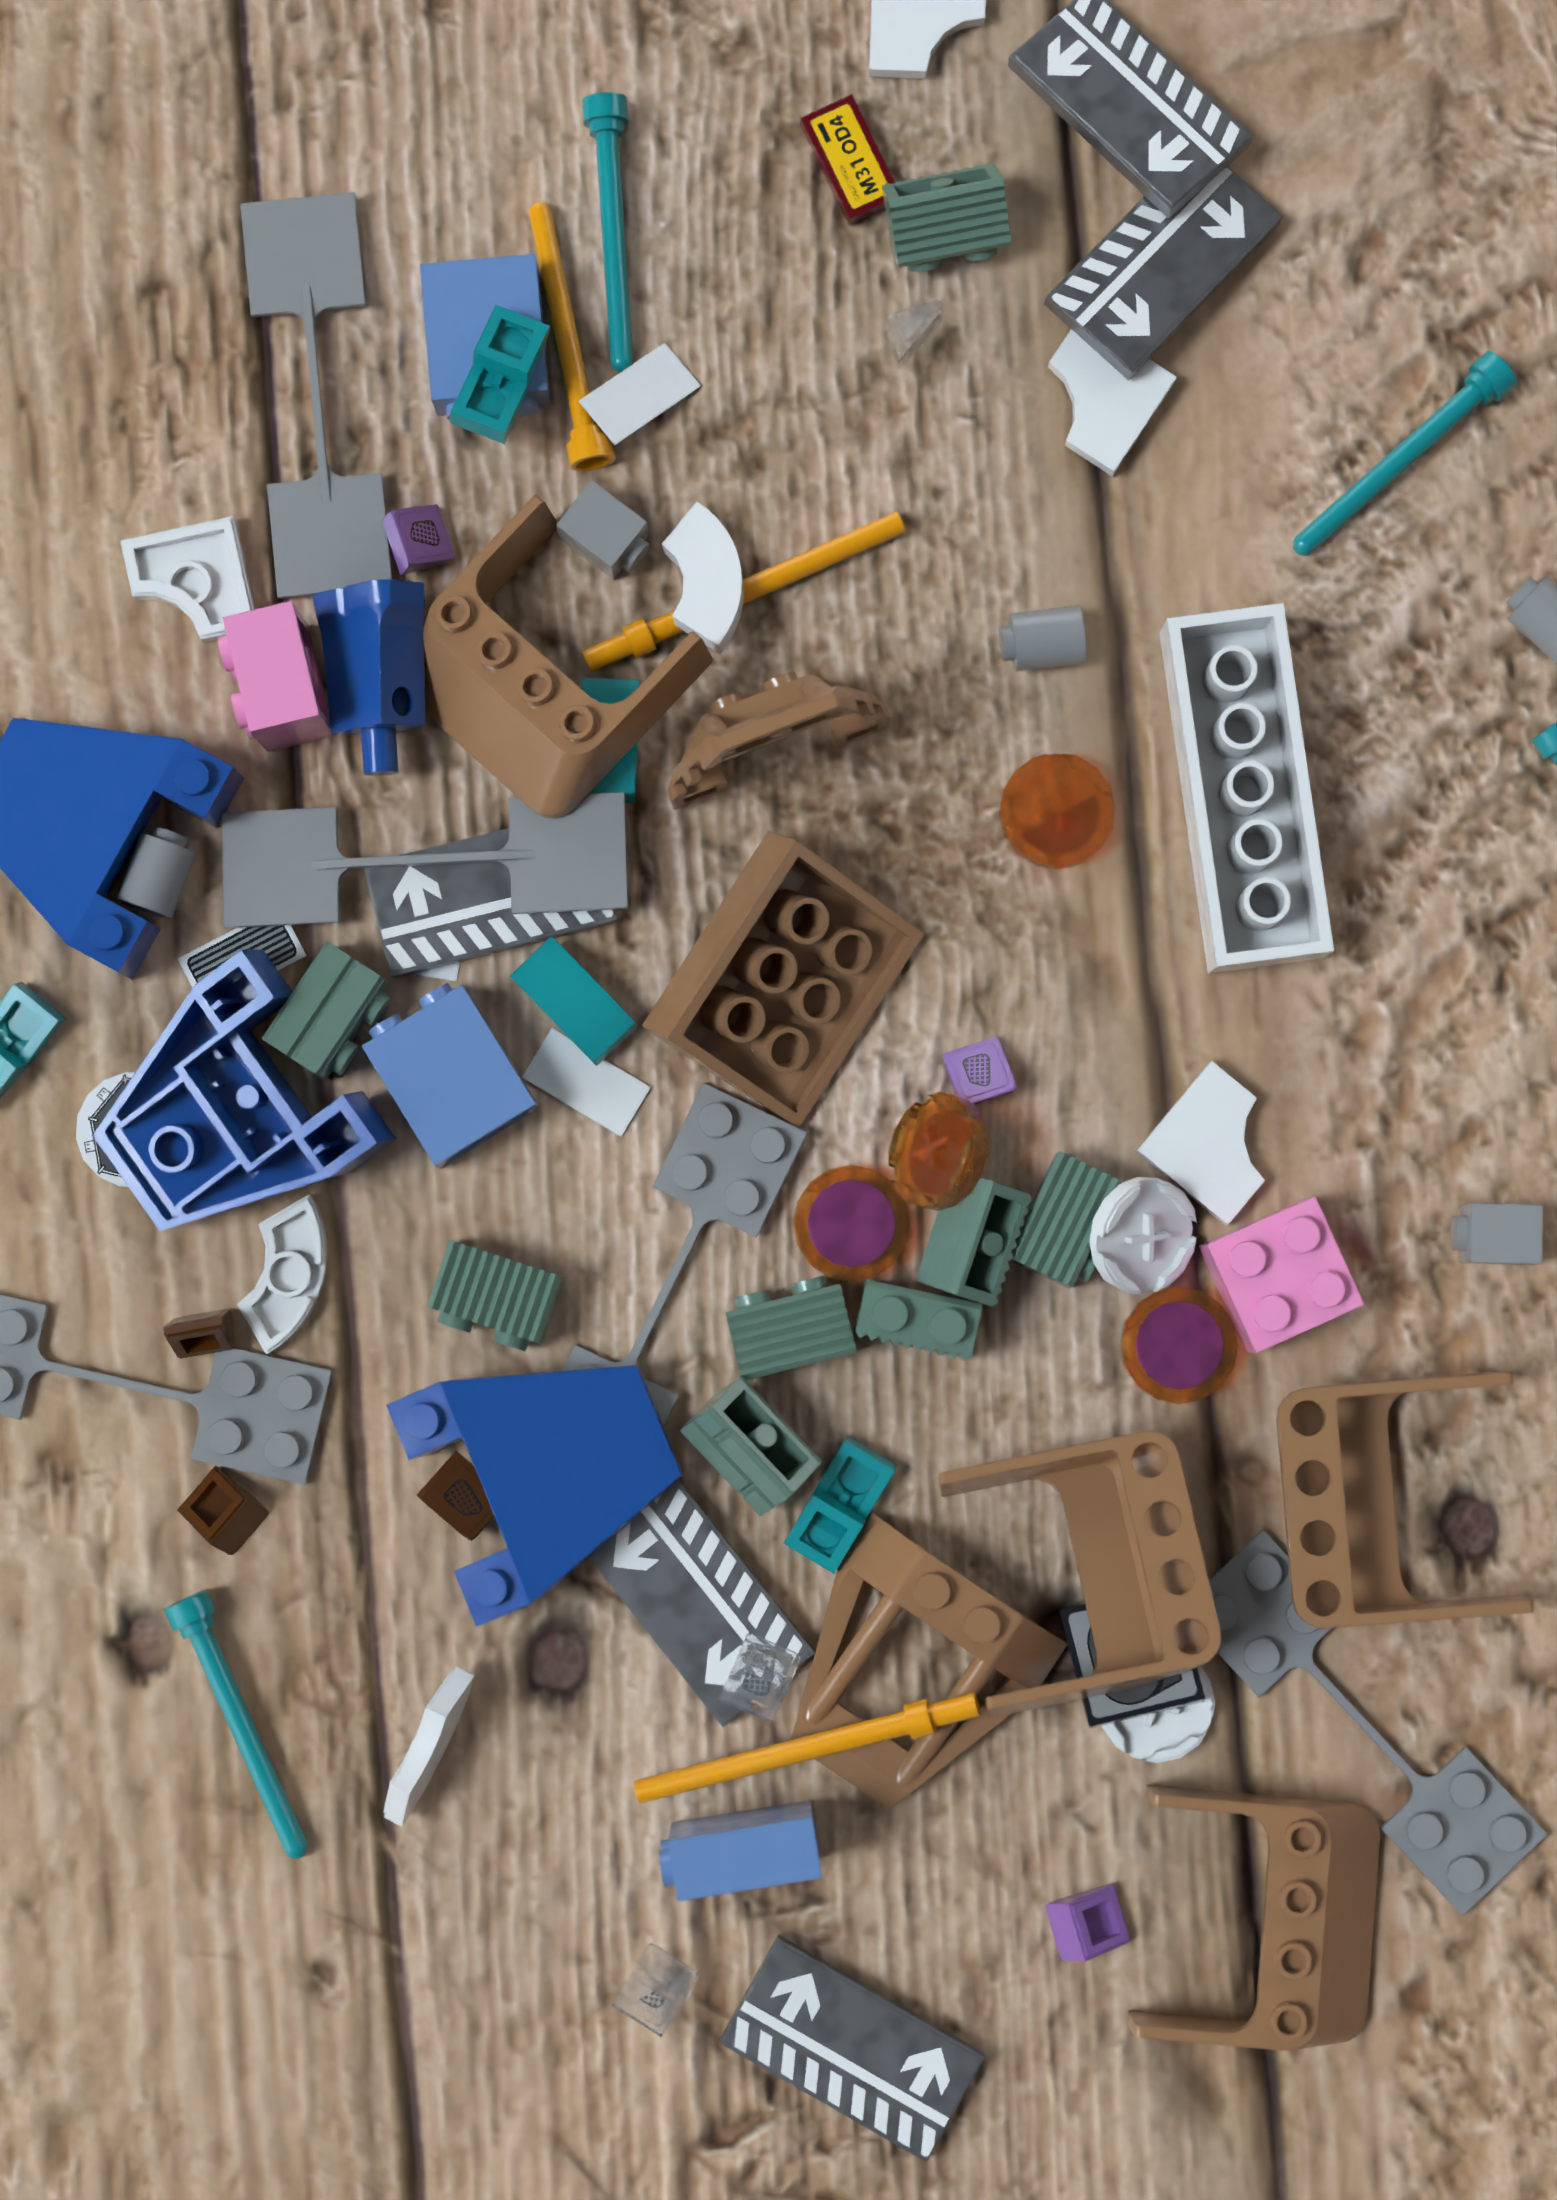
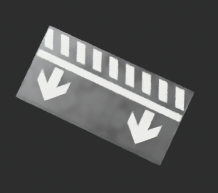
(1130, 102)
(1160, 270)
(459, 910)
(693, 1593)
(852, 2048)

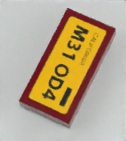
(848, 158)

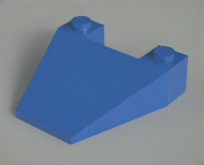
(75, 814)
(216, 1119)
(559, 1462)

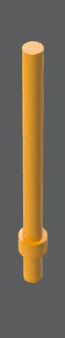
(640, 637)
(916, 1719)

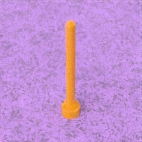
(588, 444)

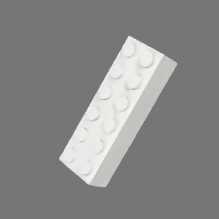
(1246, 788)

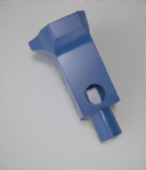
(374, 664)

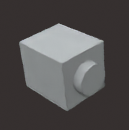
(604, 531)
(1498, 1234)

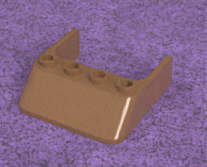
(513, 703)
(1344, 1506)
(1132, 1556)
(1312, 1926)

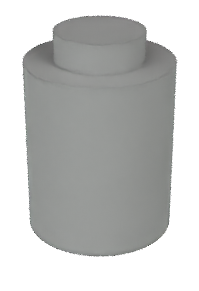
(1536, 613)
(1044, 638)
(156, 873)

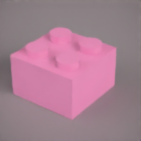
(276, 676)
(1281, 1275)

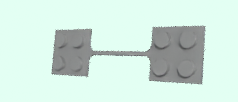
(301, 263)
(289, 863)
(727, 1170)
(253, 1413)
(1458, 1822)

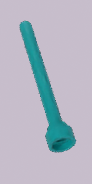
(605, 117)
(1488, 381)
(195, 1620)

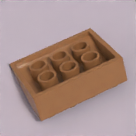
(783, 978)

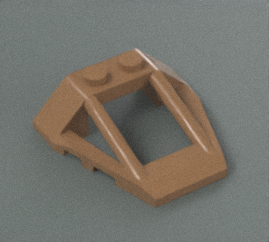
(778, 712)
(948, 1603)

